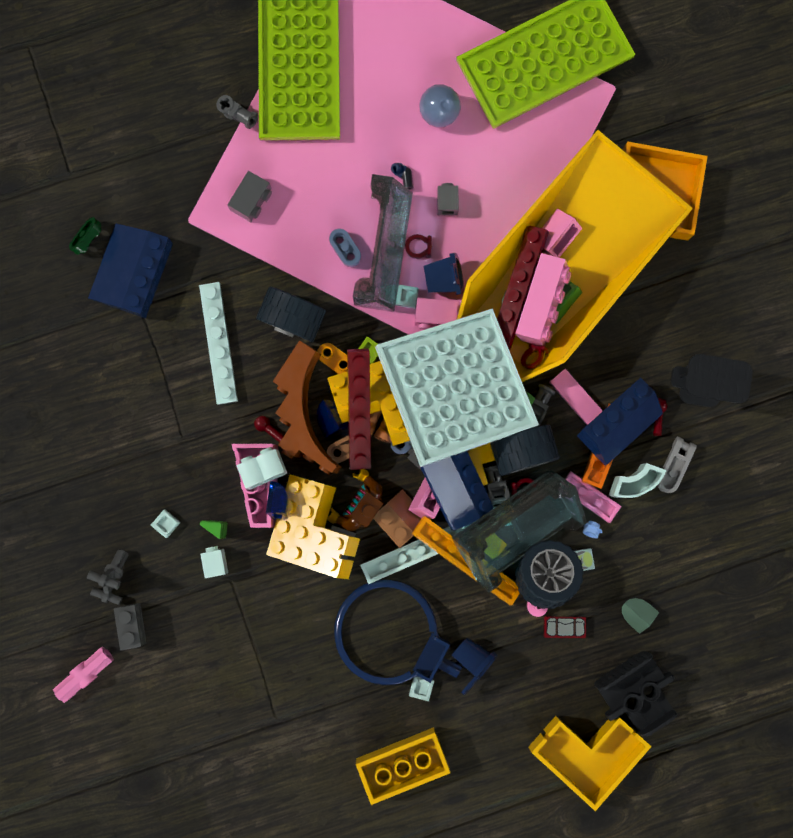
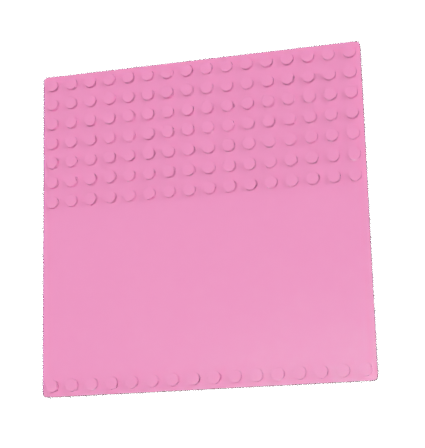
(385, 65)

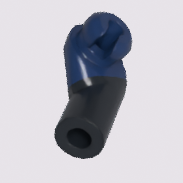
(404, 173)

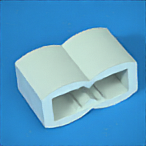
(261, 468)

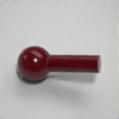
(658, 423)
(262, 424)

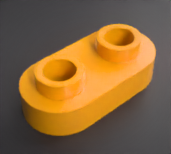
(334, 360)

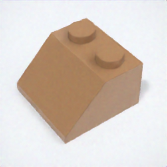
(397, 519)

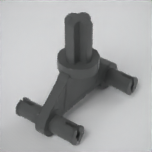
(108, 579)

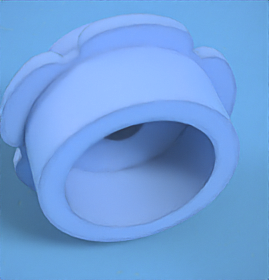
(592, 529)

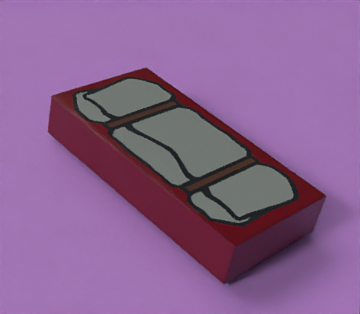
(564, 627)

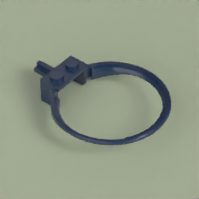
(431, 656)

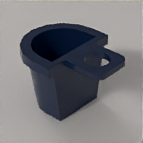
(445, 275)
(474, 659)

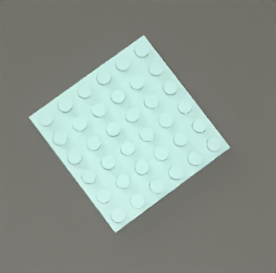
(456, 386)

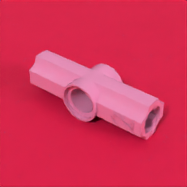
(83, 674)

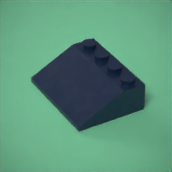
(131, 269)

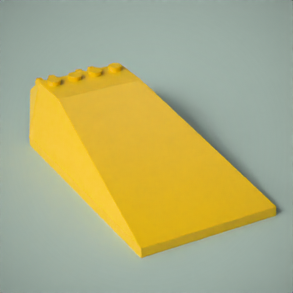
(623, 225)

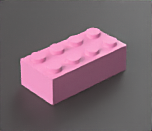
(542, 300)

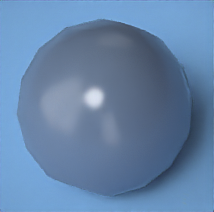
(440, 105)

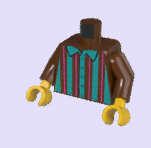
(363, 505)

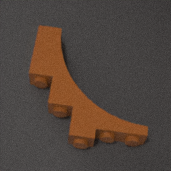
(294, 381)

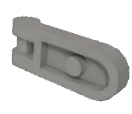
(676, 465)

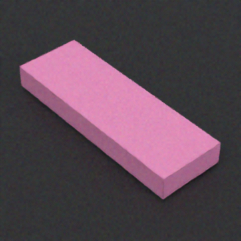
(576, 396)
(594, 499)

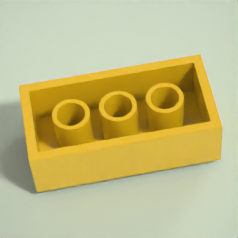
(402, 766)

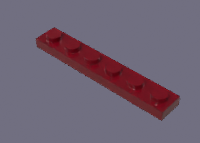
(520, 281)
(359, 408)

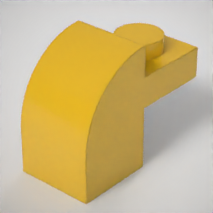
(480, 456)

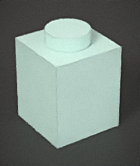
(214, 562)

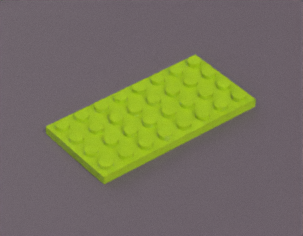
(544, 58)
(298, 69)

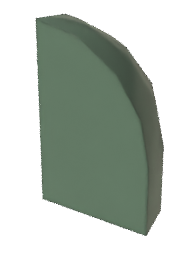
(639, 614)

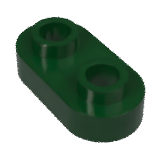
(85, 235)

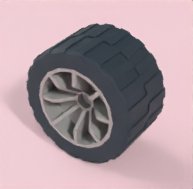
(291, 314)
(525, 450)
(549, 574)

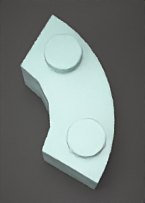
(637, 484)

